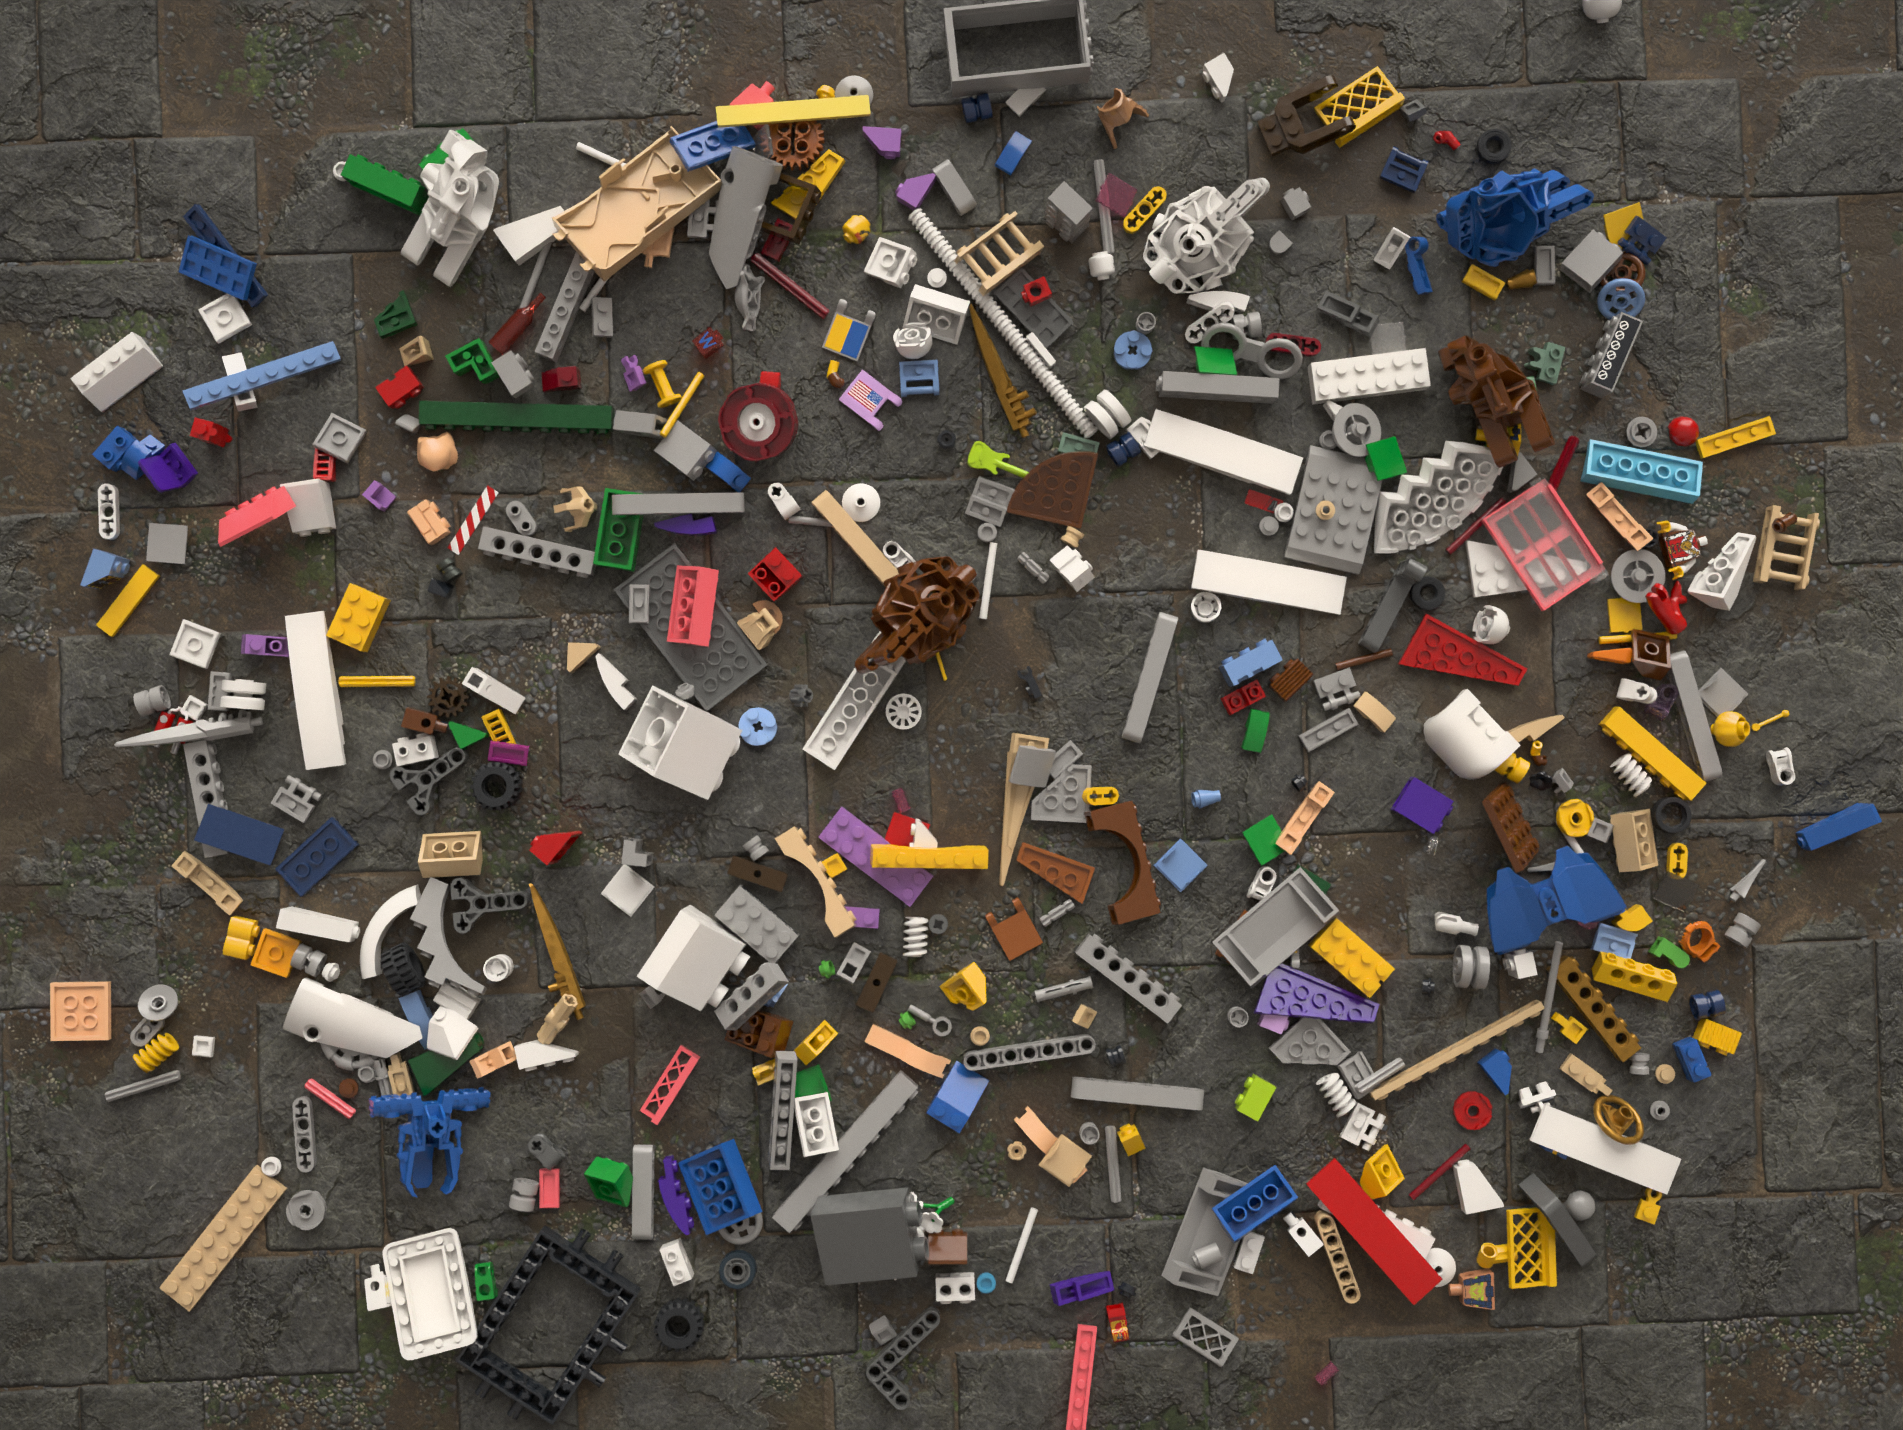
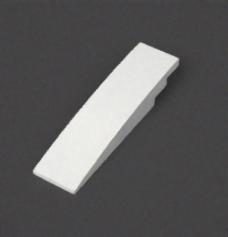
(1223, 452)
(1268, 582)
(315, 690)
(850, 712)
(1591, 1145)

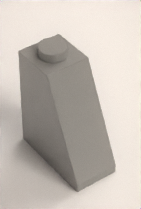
(639, 424)

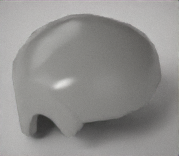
(1580, 1205)

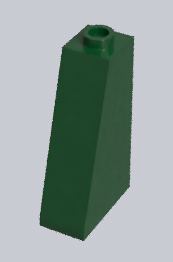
(434, 1068)

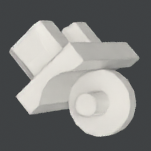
(1527, 1099)

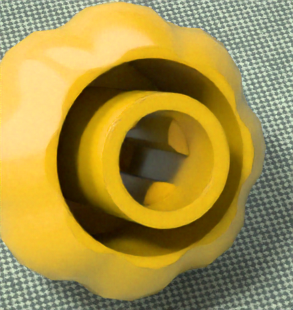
(1730, 729)

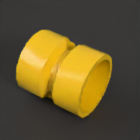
(1514, 768)

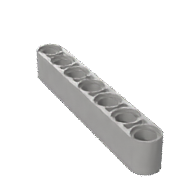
(677, 503)
(1149, 677)
(1694, 718)
(1019, 1049)
(1137, 1093)

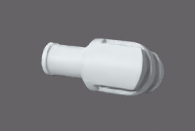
(1453, 924)

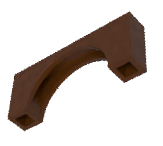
(1141, 897)

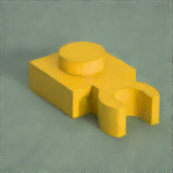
(1648, 1209)

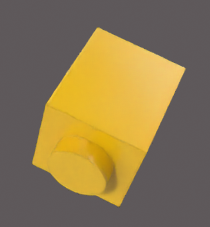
(815, 1042)

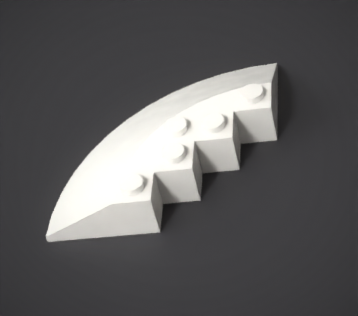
(1435, 499)

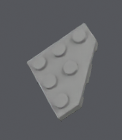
(1063, 797)
(1309, 1043)

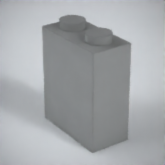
(1591, 260)
(686, 450)

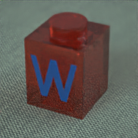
(708, 342)

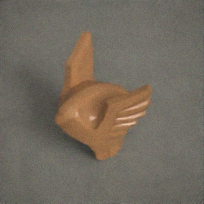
(1118, 112)

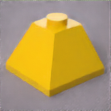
(1381, 1174)

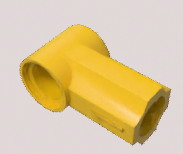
(1492, 1254)

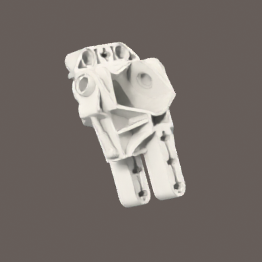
(457, 207)
(1218, 222)

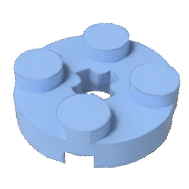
(762, 736)

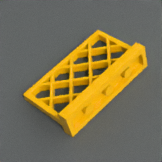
(1371, 116)
(1547, 1249)

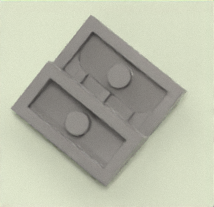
(989, 501)
(1032, 766)

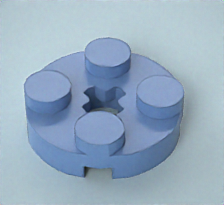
(1143, 350)

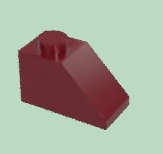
(561, 379)

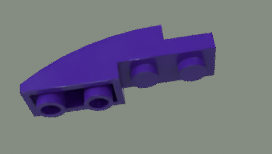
(675, 1202)

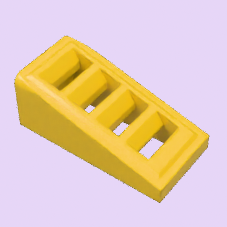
(486, 719)

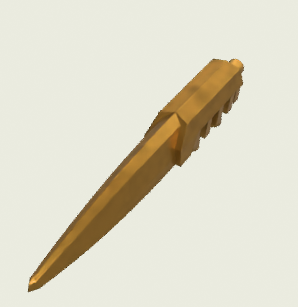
(1001, 381)
(565, 975)

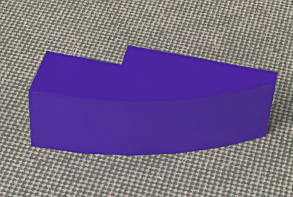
(688, 525)
(1081, 1287)

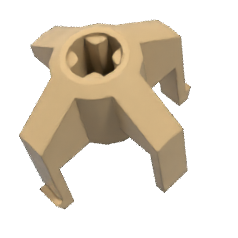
(580, 507)

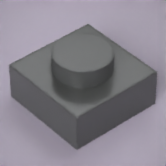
(1413, 110)

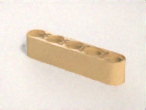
(1341, 1264)

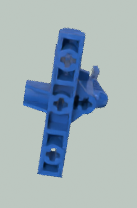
(428, 1128)

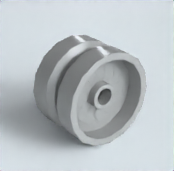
(1471, 967)

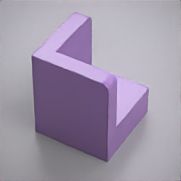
(379, 495)

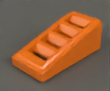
(1620, 656)

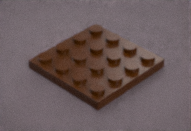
(1511, 826)

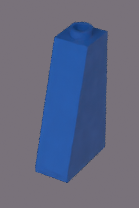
(1838, 826)

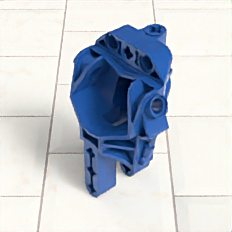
(1518, 209)

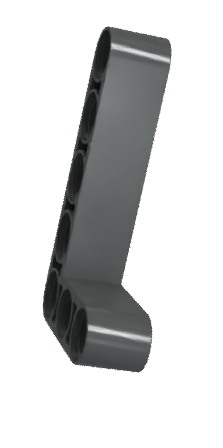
(1405, 575)
(1558, 1218)
(899, 1353)

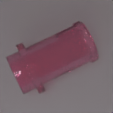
(900, 800)
(1326, 1373)

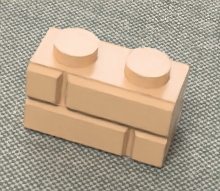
(429, 522)

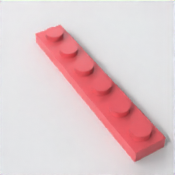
(1081, 1377)

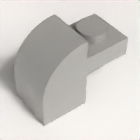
(853, 963)

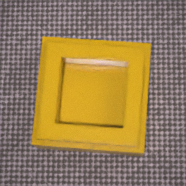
(834, 865)

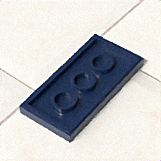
(239, 834)
(317, 856)

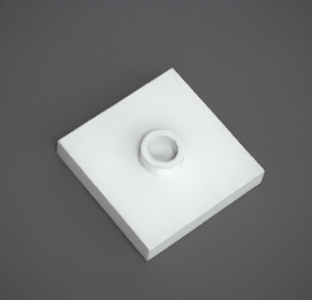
(225, 317)
(195, 644)

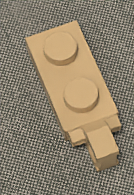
(1584, 1075)
(400, 1076)

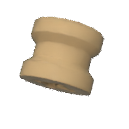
(1072, 537)

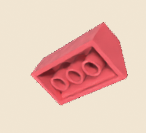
(254, 514)
(692, 605)

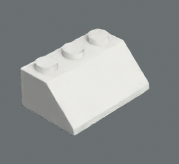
(938, 311)

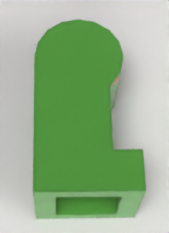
(1670, 951)

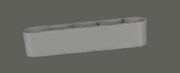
(643, 1192)

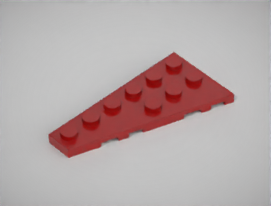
(1452, 652)

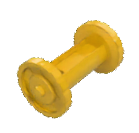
(662, 384)

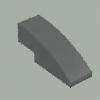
(1348, 314)

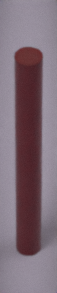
(1474, 527)
(1439, 1172)

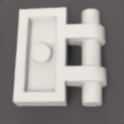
(1357, 1124)

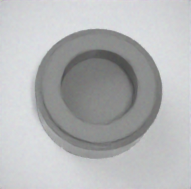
(987, 532)

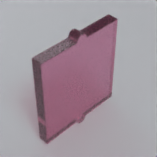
(1116, 195)

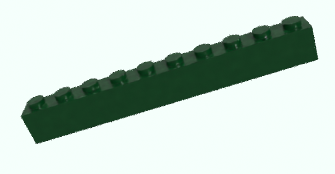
(516, 416)

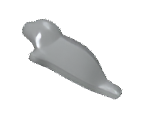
(748, 297)

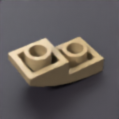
(1374, 711)

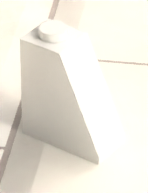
(1474, 1189)

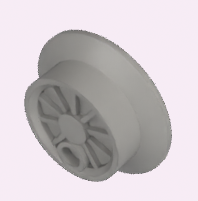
(1354, 428)
(1636, 574)

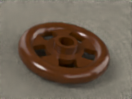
(1637, 266)

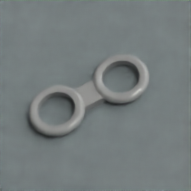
(1256, 350)

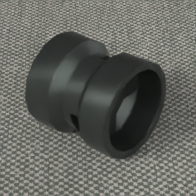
(449, 570)

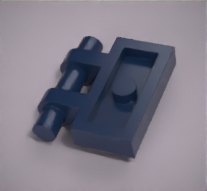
(1645, 235)

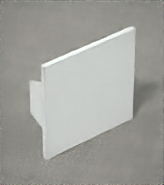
(627, 890)

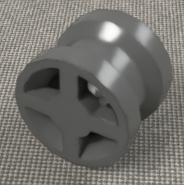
(936, 921)

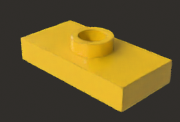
(1483, 282)

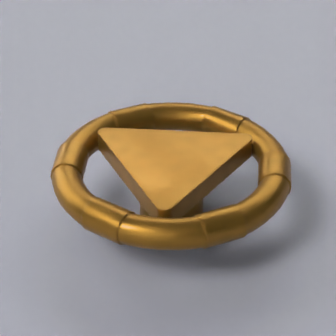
(1618, 1119)

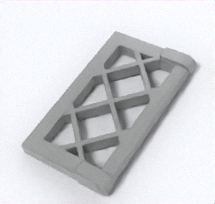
(1220, 1331)

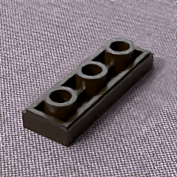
(746, 870)
(871, 993)

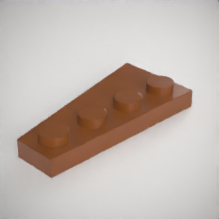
(1060, 871)

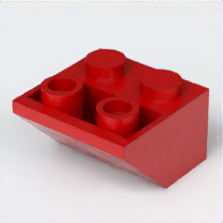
(775, 574)

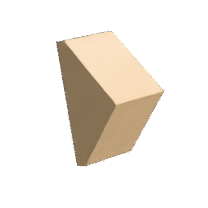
(416, 351)
(579, 653)

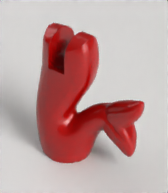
(1667, 608)

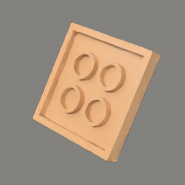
(80, 1011)

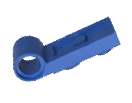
(1416, 265)

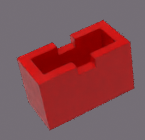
(401, 388)

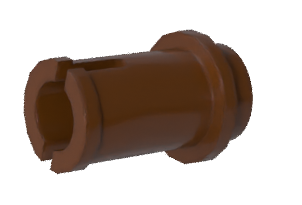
(1781, 524)

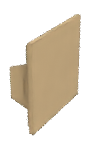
(1065, 1160)

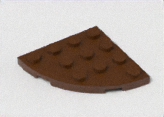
(1056, 489)

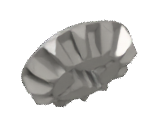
(1649, 435)

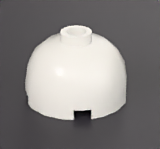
(1601, 9)
(913, 340)
(1490, 625)

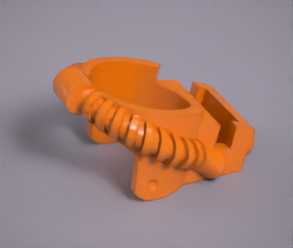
(1705, 947)

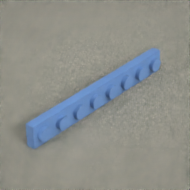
(261, 375)

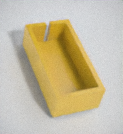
(1351, 957)

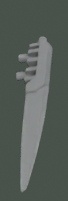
(195, 731)

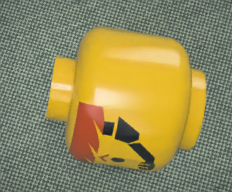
(856, 229)

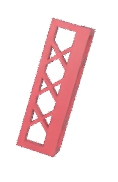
(688, 1067)

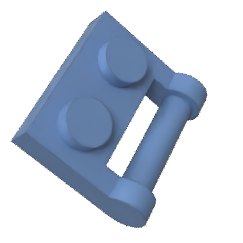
(919, 371)

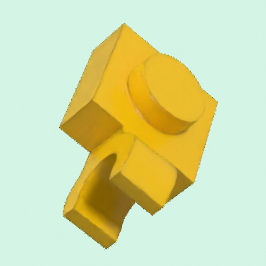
(1570, 1028)

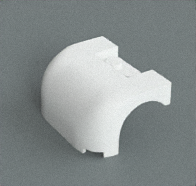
(1468, 738)

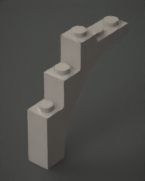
(430, 914)

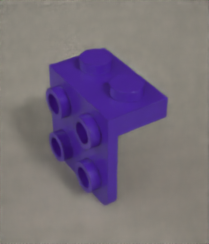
(169, 469)

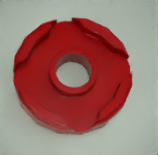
(1469, 1099)

